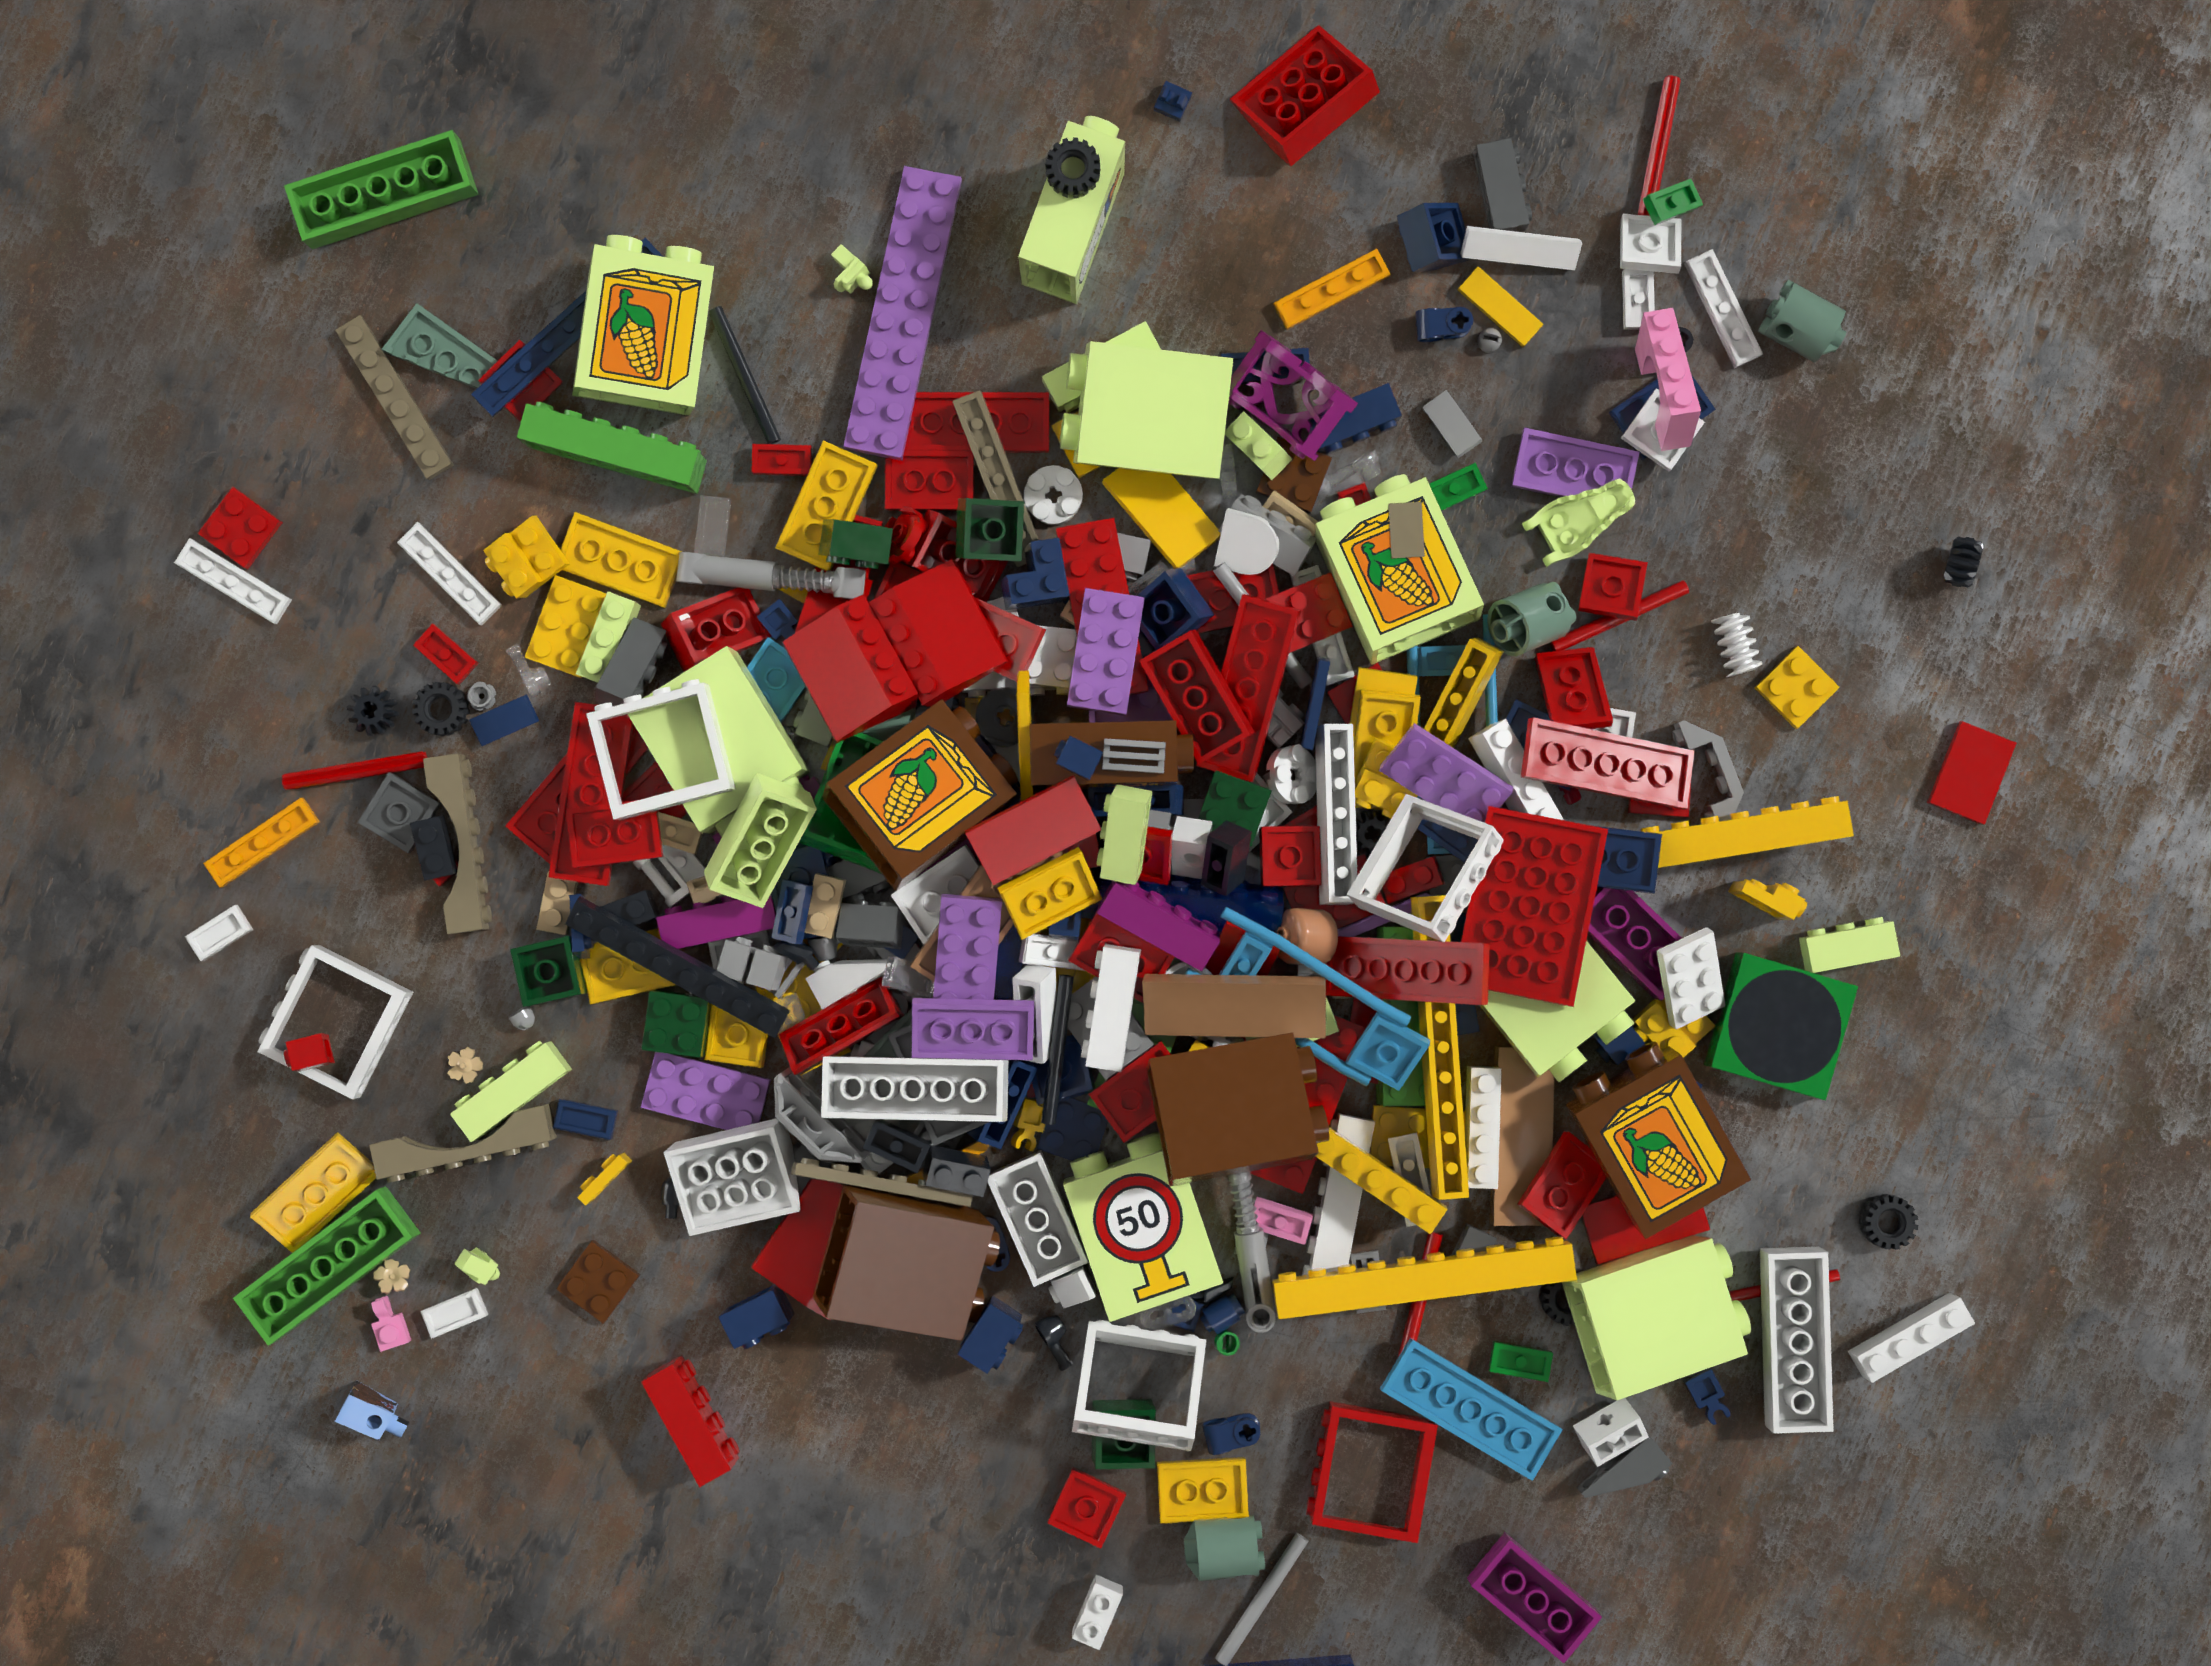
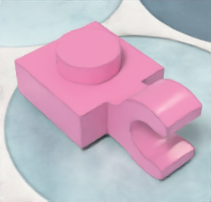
(390, 1328)

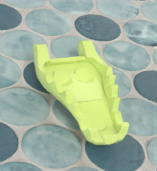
(1576, 520)

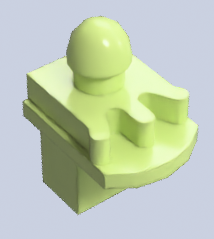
(854, 272)
(478, 1266)

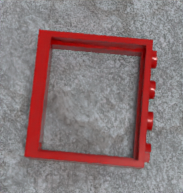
(1420, 1477)

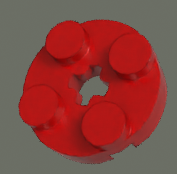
(905, 534)

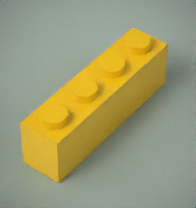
(1463, 690)

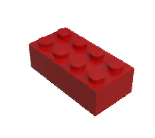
(1197, 695)
(691, 1420)

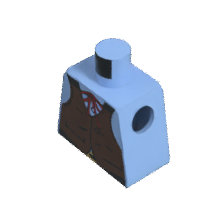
(361, 1407)

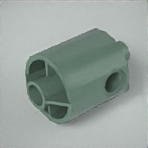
(1804, 322)
(1530, 619)
(1224, 1548)

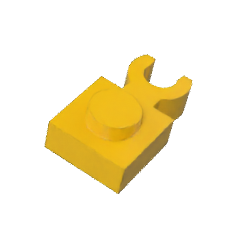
(1028, 1121)

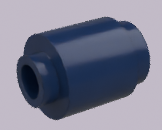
(1222, 1313)

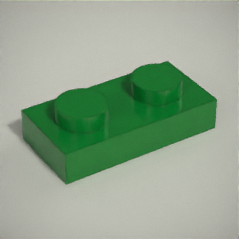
(1672, 201)
(1458, 486)
(1520, 1361)

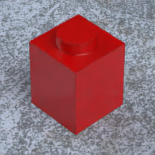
(308, 1052)

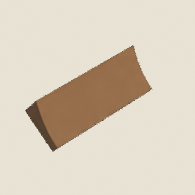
(1234, 1005)
(1523, 1137)

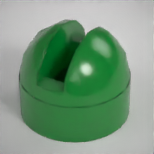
(1232, 1343)

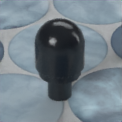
(669, 1198)

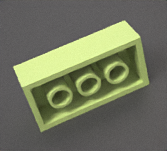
(759, 840)

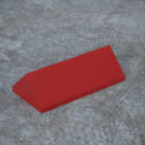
(839, 1026)

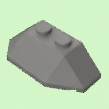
(800, 1112)

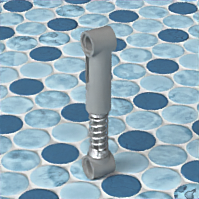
(767, 575)
(1252, 1255)

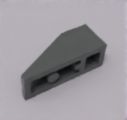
(1629, 1469)

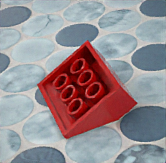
(1306, 94)
(938, 632)
(851, 669)
(799, 1243)

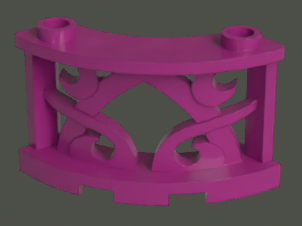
(1331, 397)

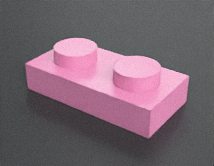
(1283, 1220)

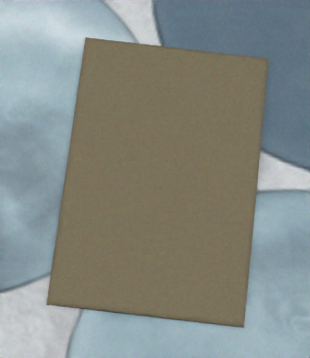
(1406, 530)

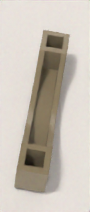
(449, 782)
(405, 1155)

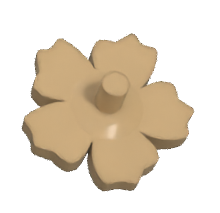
(465, 1065)
(392, 1276)

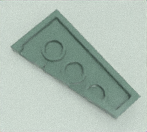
(438, 348)

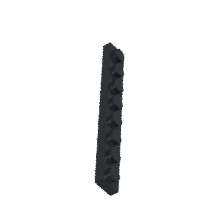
(677, 967)

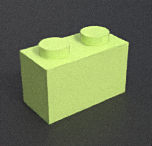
(1258, 445)

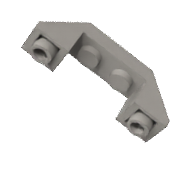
(1691, 736)

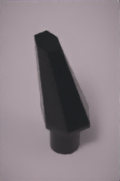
(797, 953)
(1212, 1293)

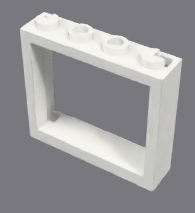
(636, 703)
(1391, 847)
(378, 1041)
(1133, 1428)

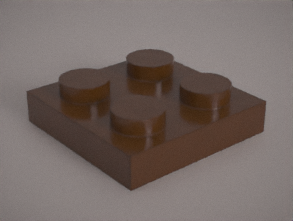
(1299, 479)
(598, 1281)

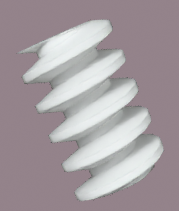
(1736, 643)

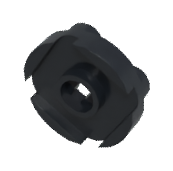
(988, 722)

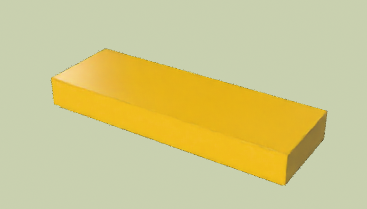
(1500, 307)

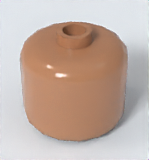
(1311, 931)

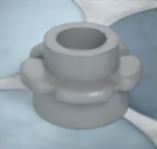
(477, 689)

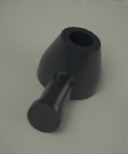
(1051, 1331)

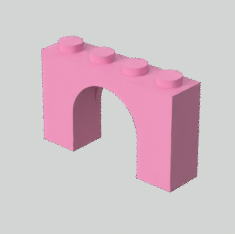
(1662, 352)

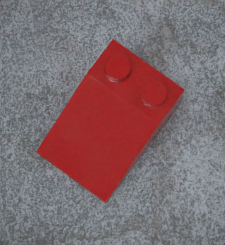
(939, 546)
(714, 624)

